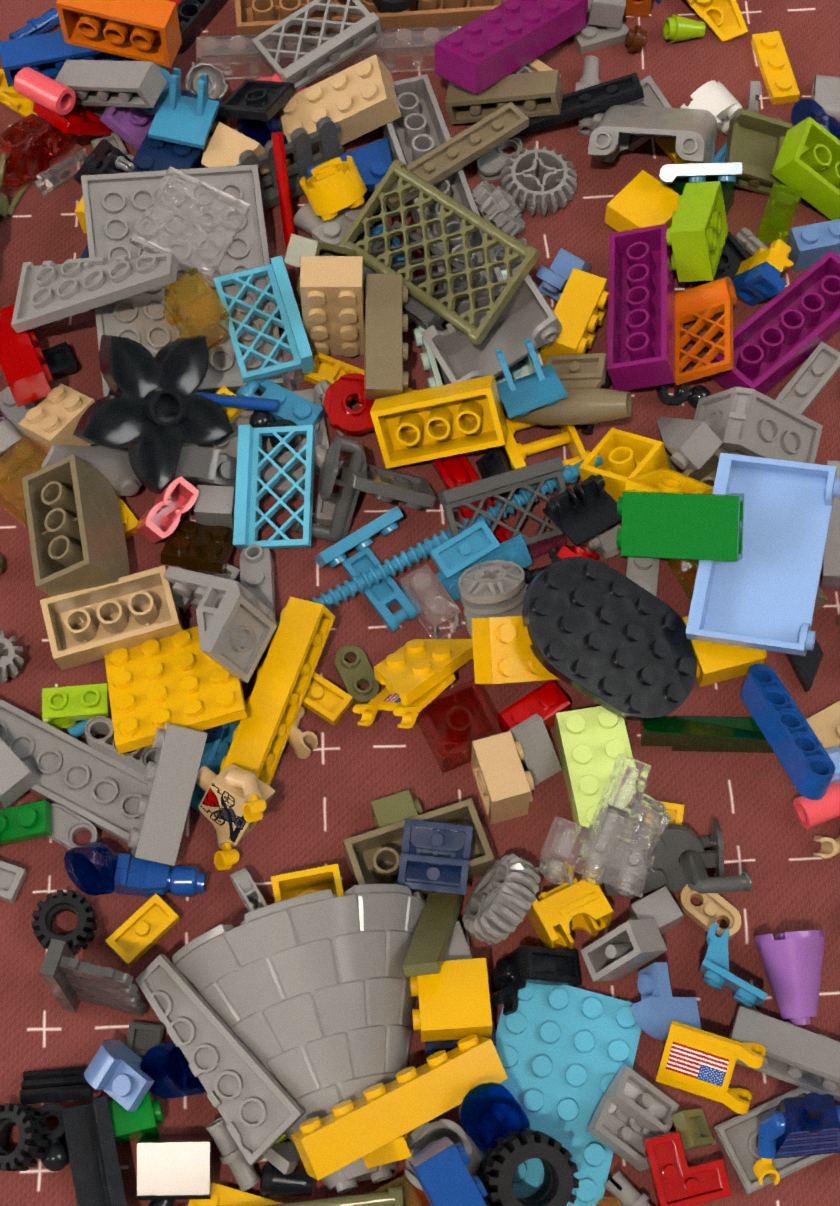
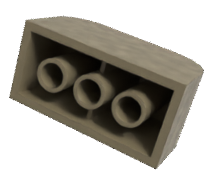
(74, 527)

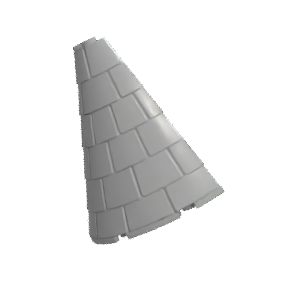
(317, 996)

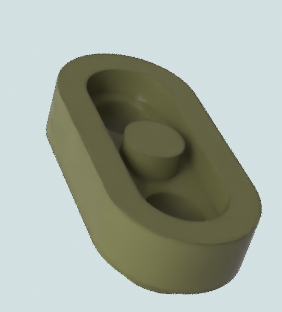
(356, 673)

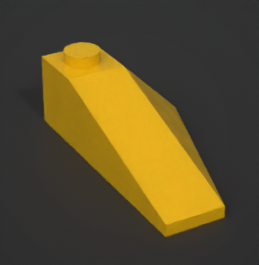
(721, 17)

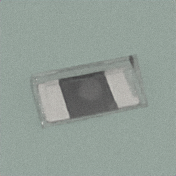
(59, 173)

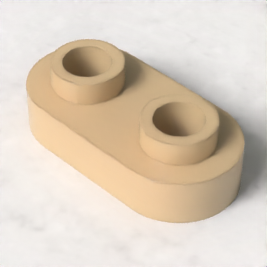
(712, 909)

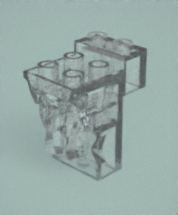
(620, 838)

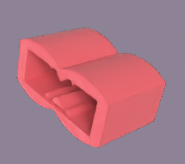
(167, 510)

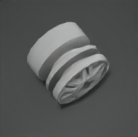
(492, 590)

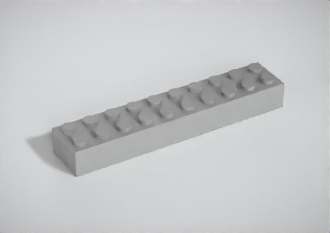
(410, 138)

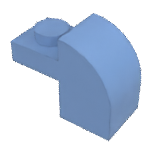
(558, 274)
(658, 1006)
(119, 1074)

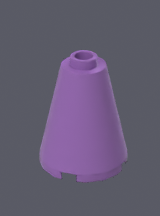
(794, 971)

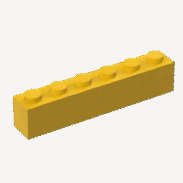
(280, 688)
(396, 1107)

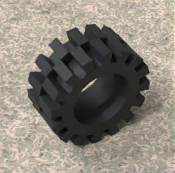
(65, 902)
(30, 1137)

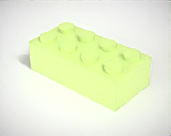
(587, 750)

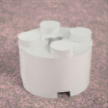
(719, 101)

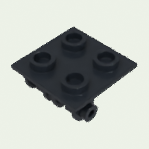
(583, 512)

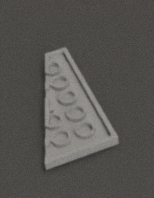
(81, 284)

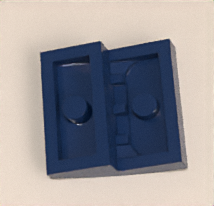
(435, 856)

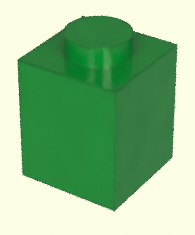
(133, 1125)

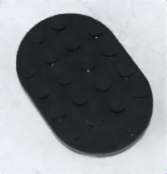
(609, 638)

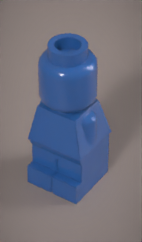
(148, 877)

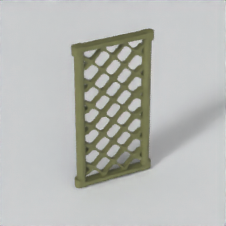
(495, 308)

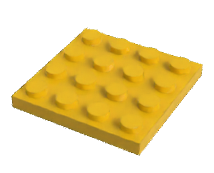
(169, 684)

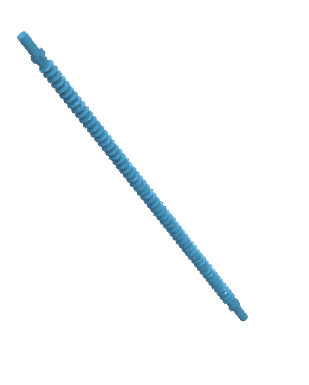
(413, 555)

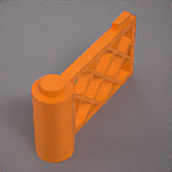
(702, 304)

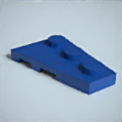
(370, 160)

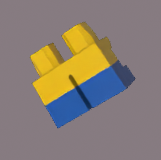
(760, 274)

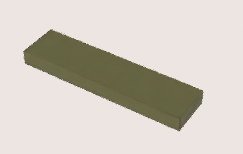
(432, 934)

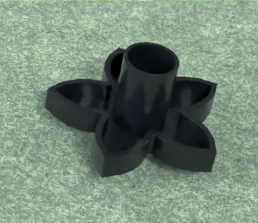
(153, 405)

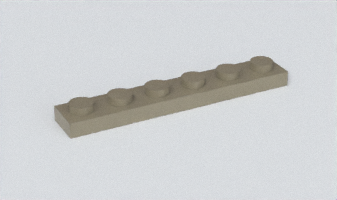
(463, 149)

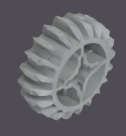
(552, 171)
(501, 899)

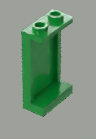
(681, 525)

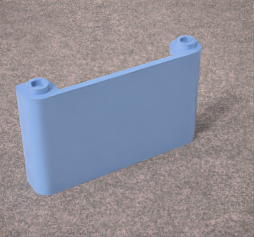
(772, 591)

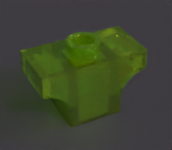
(779, 213)

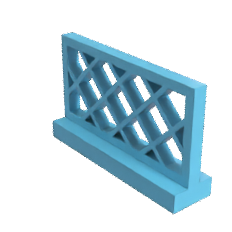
(286, 308)
(248, 486)

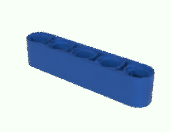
(787, 732)

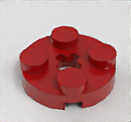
(340, 415)

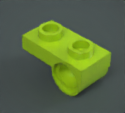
(74, 703)

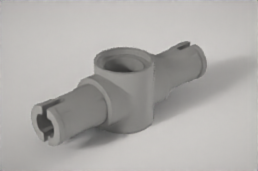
(589, 78)

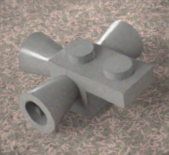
(330, 230)

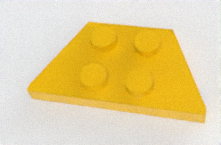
(422, 666)

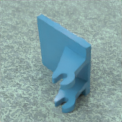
(184, 118)
(530, 391)
(717, 975)

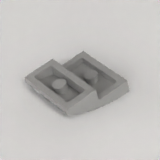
(630, 1113)

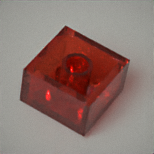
(454, 722)

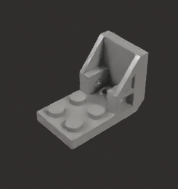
(759, 426)
(230, 620)

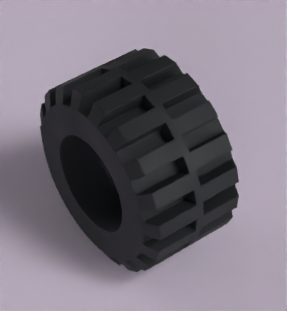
(516, 1149)

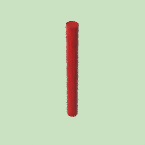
(283, 185)

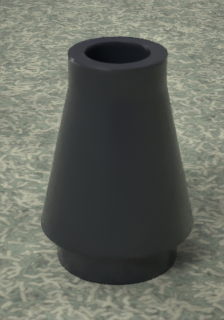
(278, 1185)

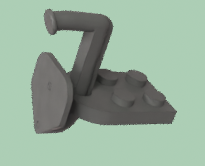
(361, 476)
(683, 861)

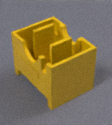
(569, 909)

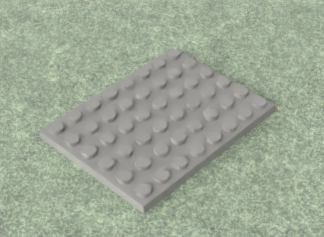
(111, 214)

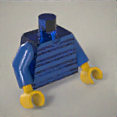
(797, 1129)

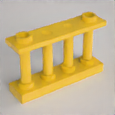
(517, 452)

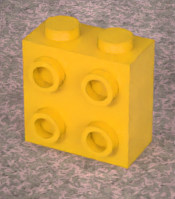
(642, 204)
(722, 661)
(453, 1001)

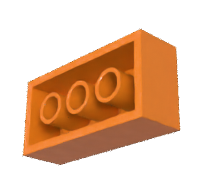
(123, 28)

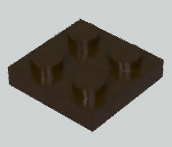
(198, 547)

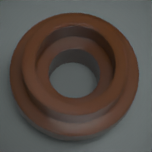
(635, 39)

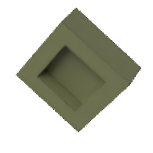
(693, 1129)

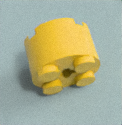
(334, 187)

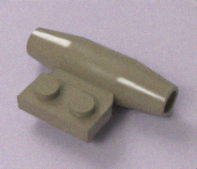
(586, 401)

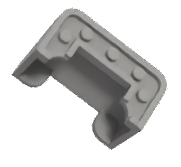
(692, 128)
(523, 318)

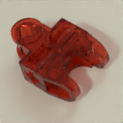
(31, 148)

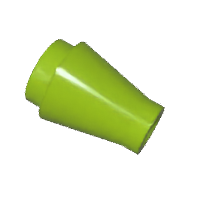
(680, 28)

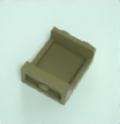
(756, 144)

